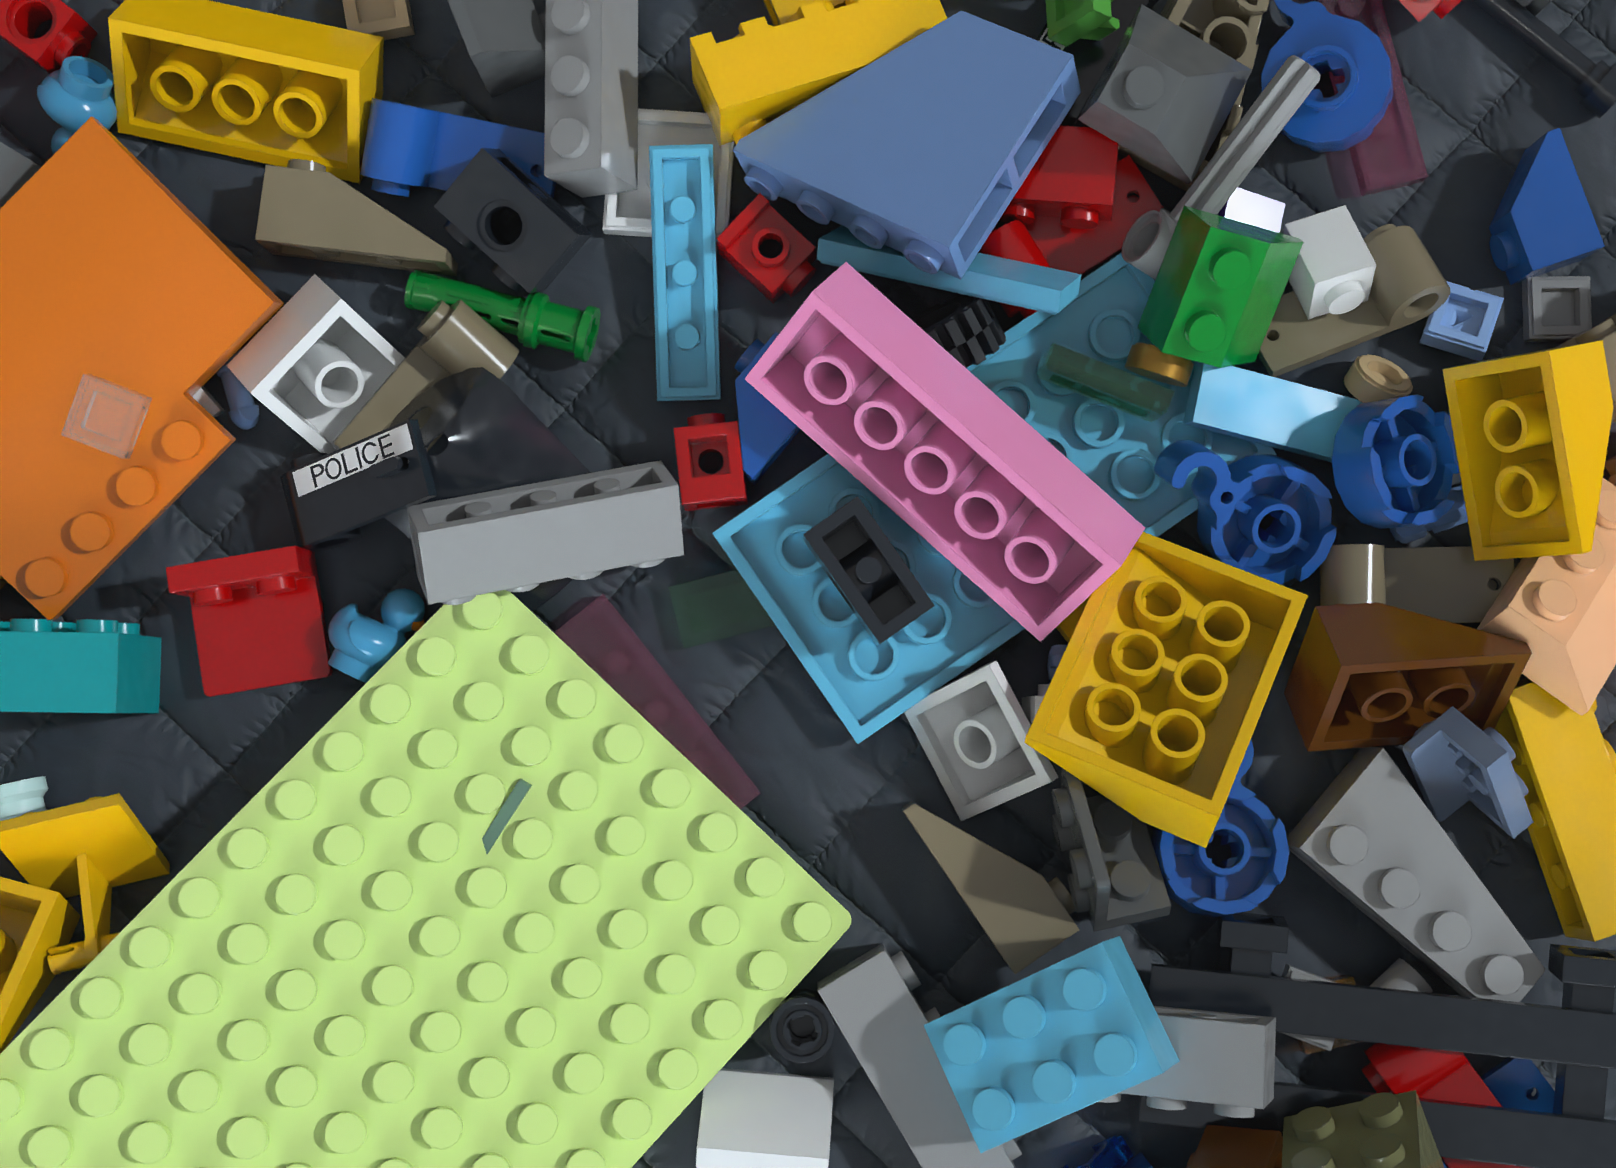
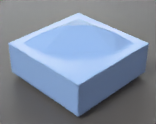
(1463, 322)

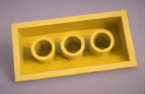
(244, 82)

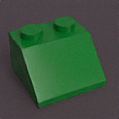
(1217, 289)

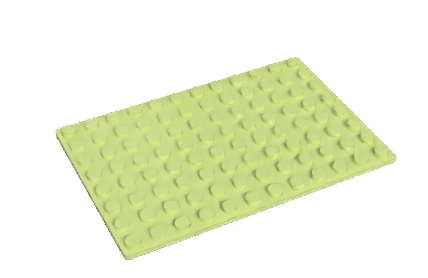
(391, 995)

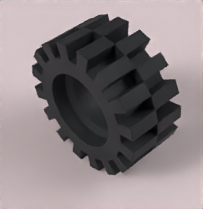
(963, 328)

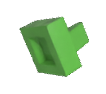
(1079, 19)

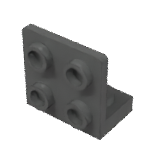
(1109, 857)

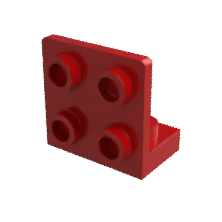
(256, 619)

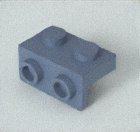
(1463, 763)

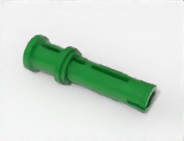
(530, 318)

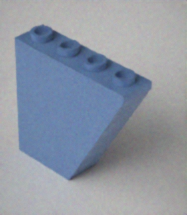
(920, 141)

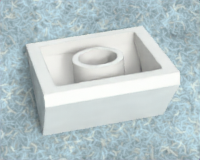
(977, 740)
(765, 1121)

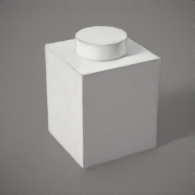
(1333, 264)

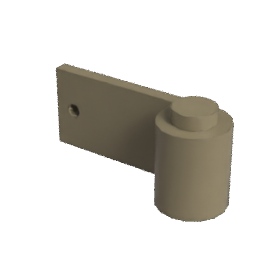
(1402, 292)
(451, 343)
(1421, 579)

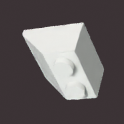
(315, 364)

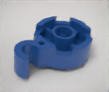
(1345, 50)
(1395, 462)
(1238, 497)
(1240, 882)

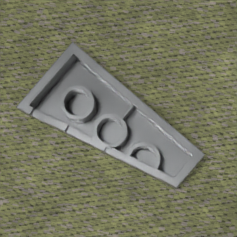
(1404, 873)

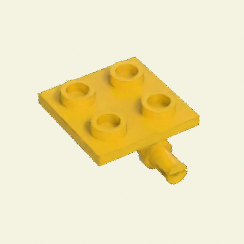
(83, 853)

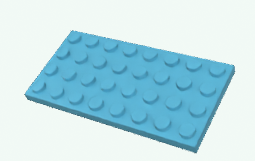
(1113, 448)

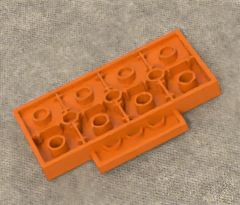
(120, 286)

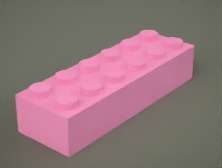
(944, 452)

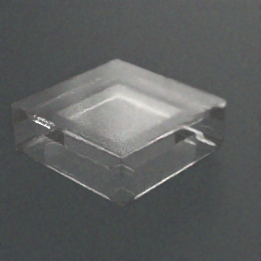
(106, 416)

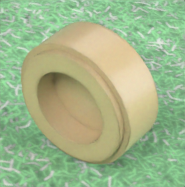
(1376, 379)

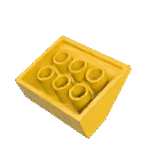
(1166, 684)

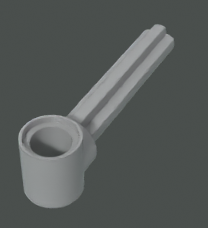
(1152, 232)

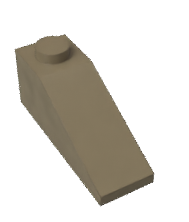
(325, 219)
(1007, 898)

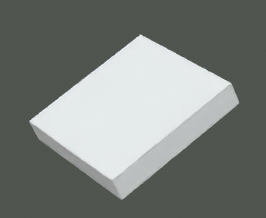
(630, 211)

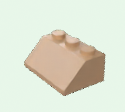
(1565, 614)

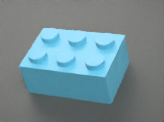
(1051, 1044)

